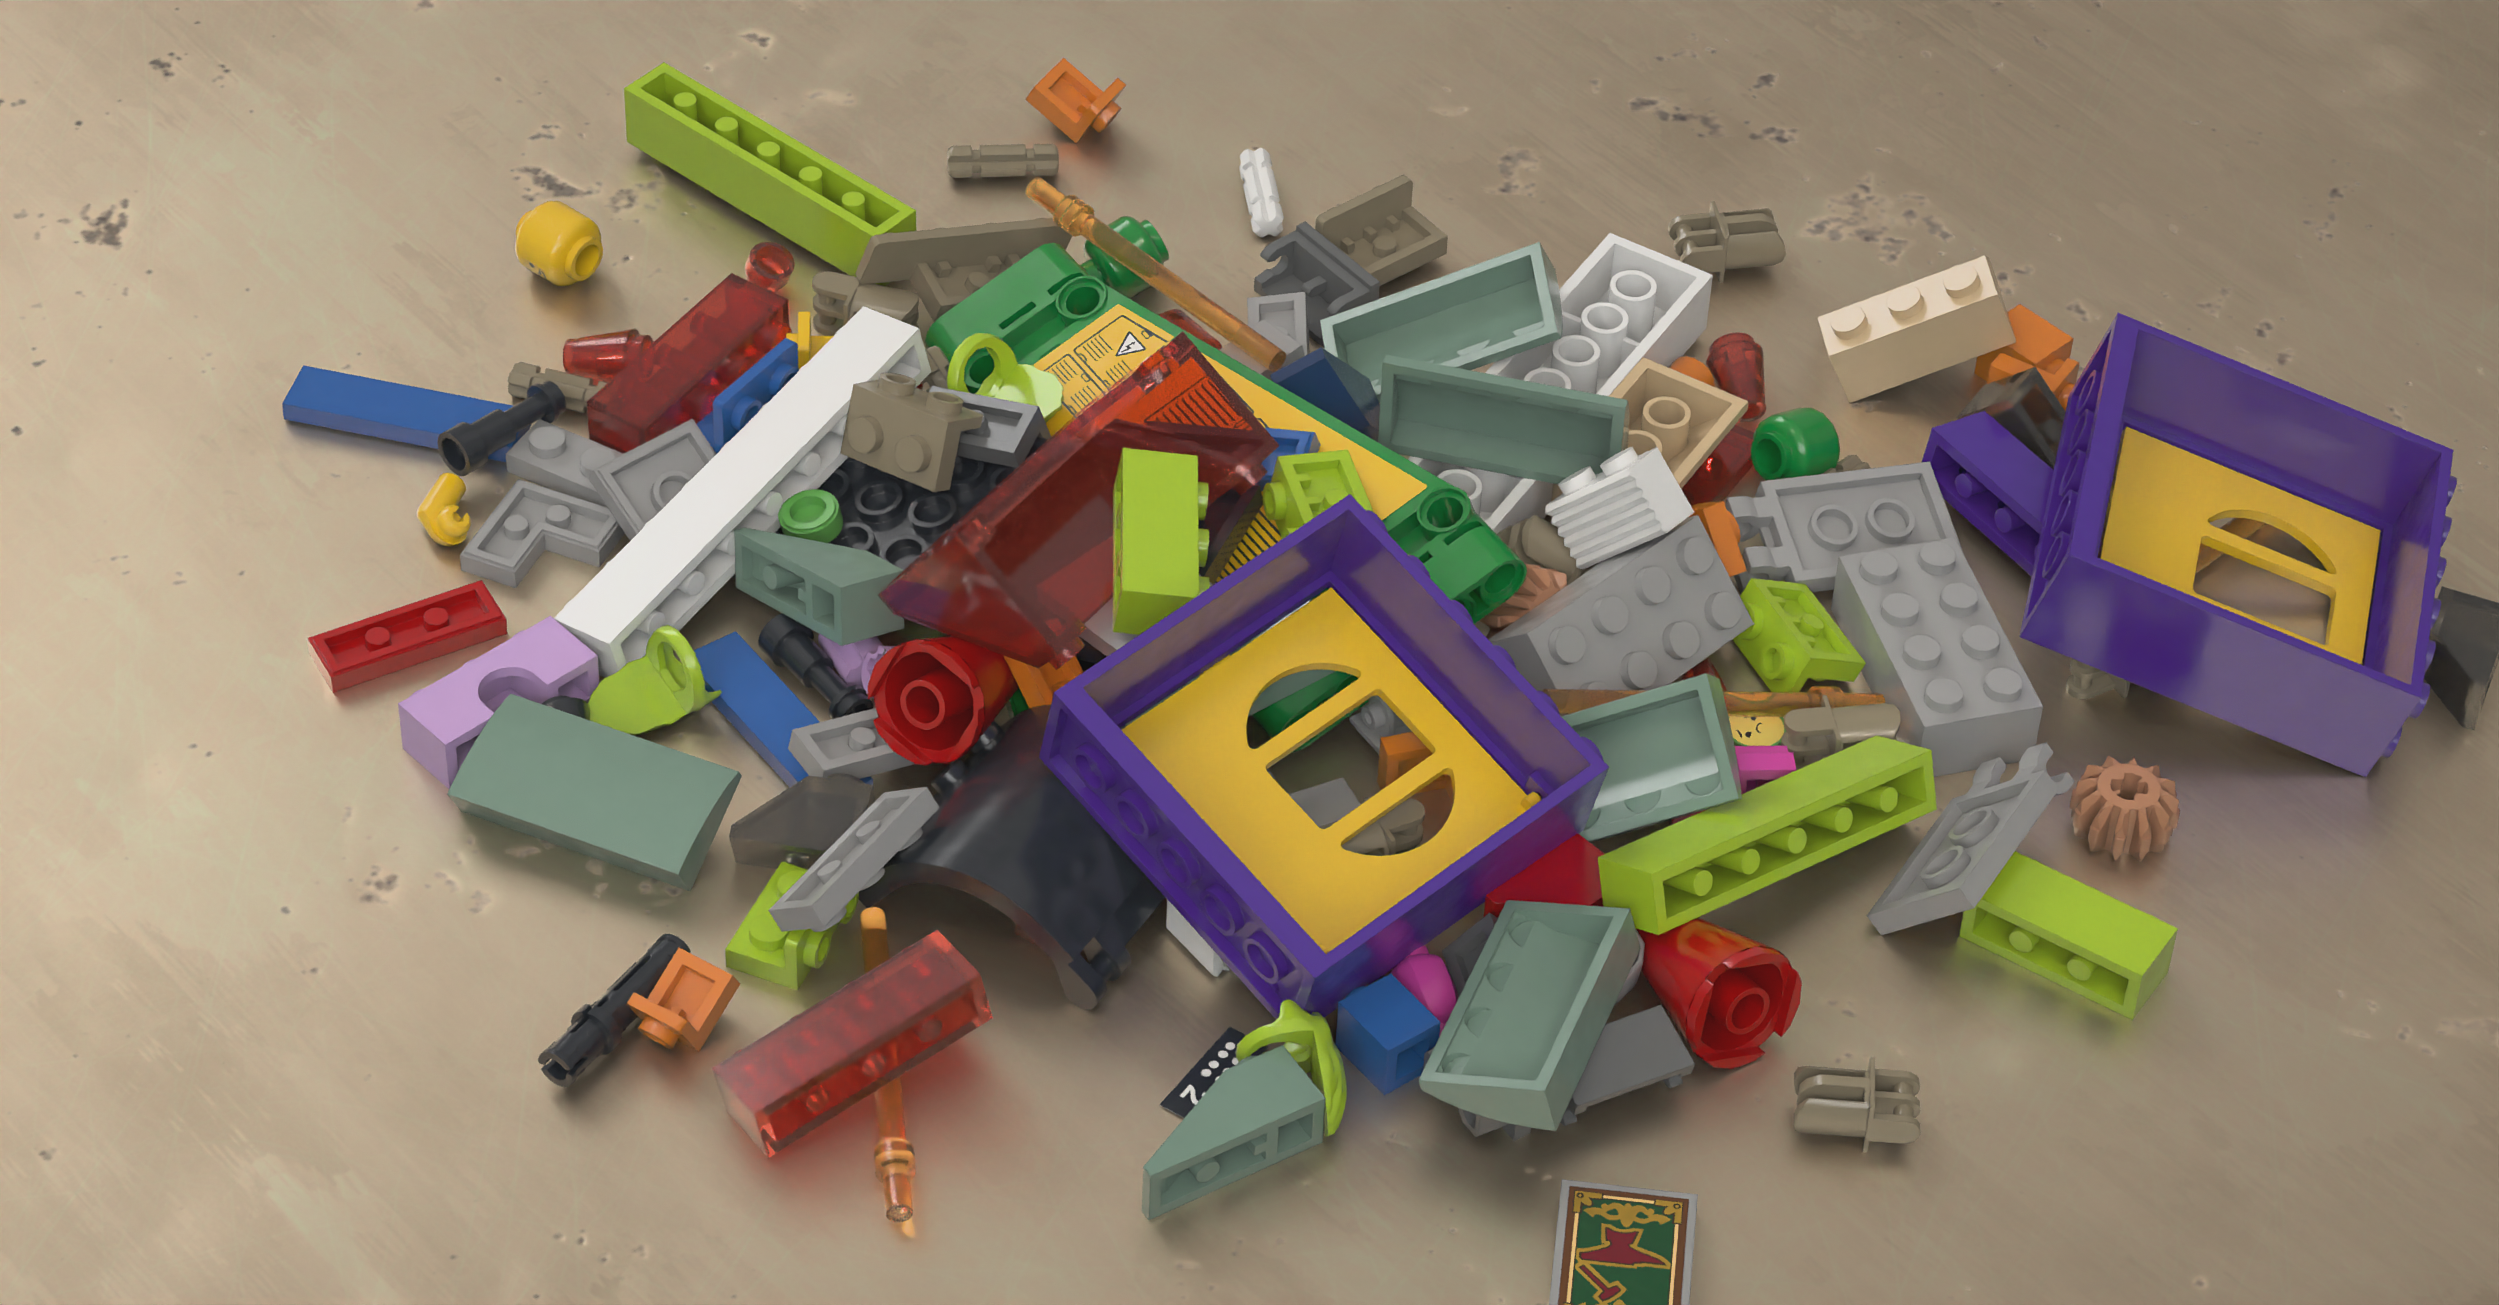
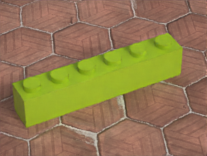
(759, 168)
(1768, 833)

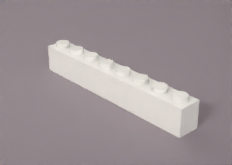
(782, 450)

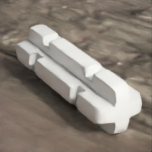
(1261, 192)

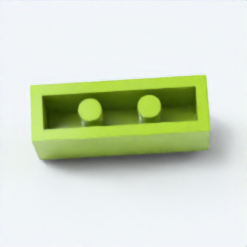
(1156, 537)
(2072, 935)

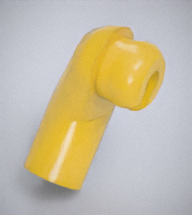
(439, 510)

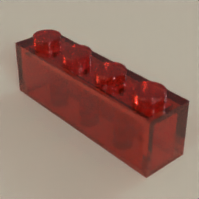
(689, 365)
(852, 1043)

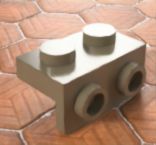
(1383, 231)
(906, 430)

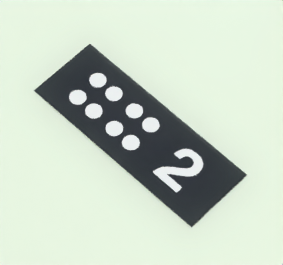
(1205, 1073)

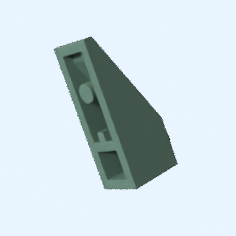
(817, 584)
(1241, 1125)

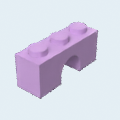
(450, 714)

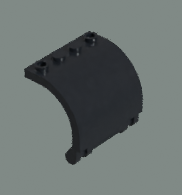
(1033, 854)

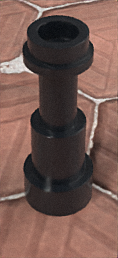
(469, 445)
(793, 647)

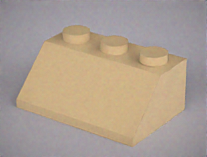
(1917, 329)
(1676, 416)

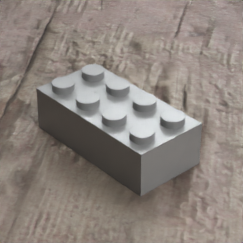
(1631, 618)
(1937, 653)

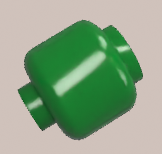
(1114, 274)
(1795, 444)

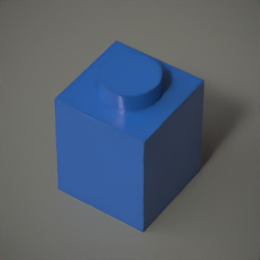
(1385, 1033)

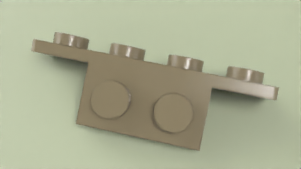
(954, 261)

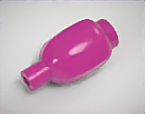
(1429, 982)

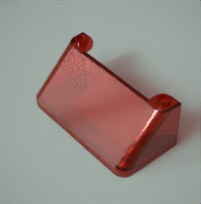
(1040, 545)

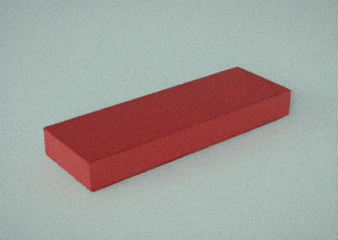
(407, 636)

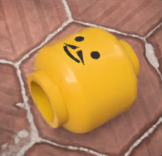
(558, 243)

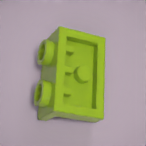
(1310, 485)
(1793, 637)
(775, 955)

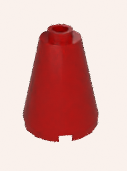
(938, 697)
(1721, 989)

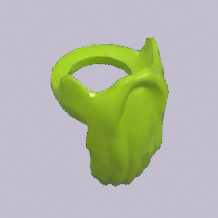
(1009, 379)
(652, 688)
(1312, 1047)

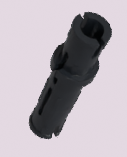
(599, 1026)

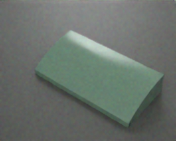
(1455, 319)
(1497, 421)
(1664, 754)
(595, 790)
(1532, 1011)

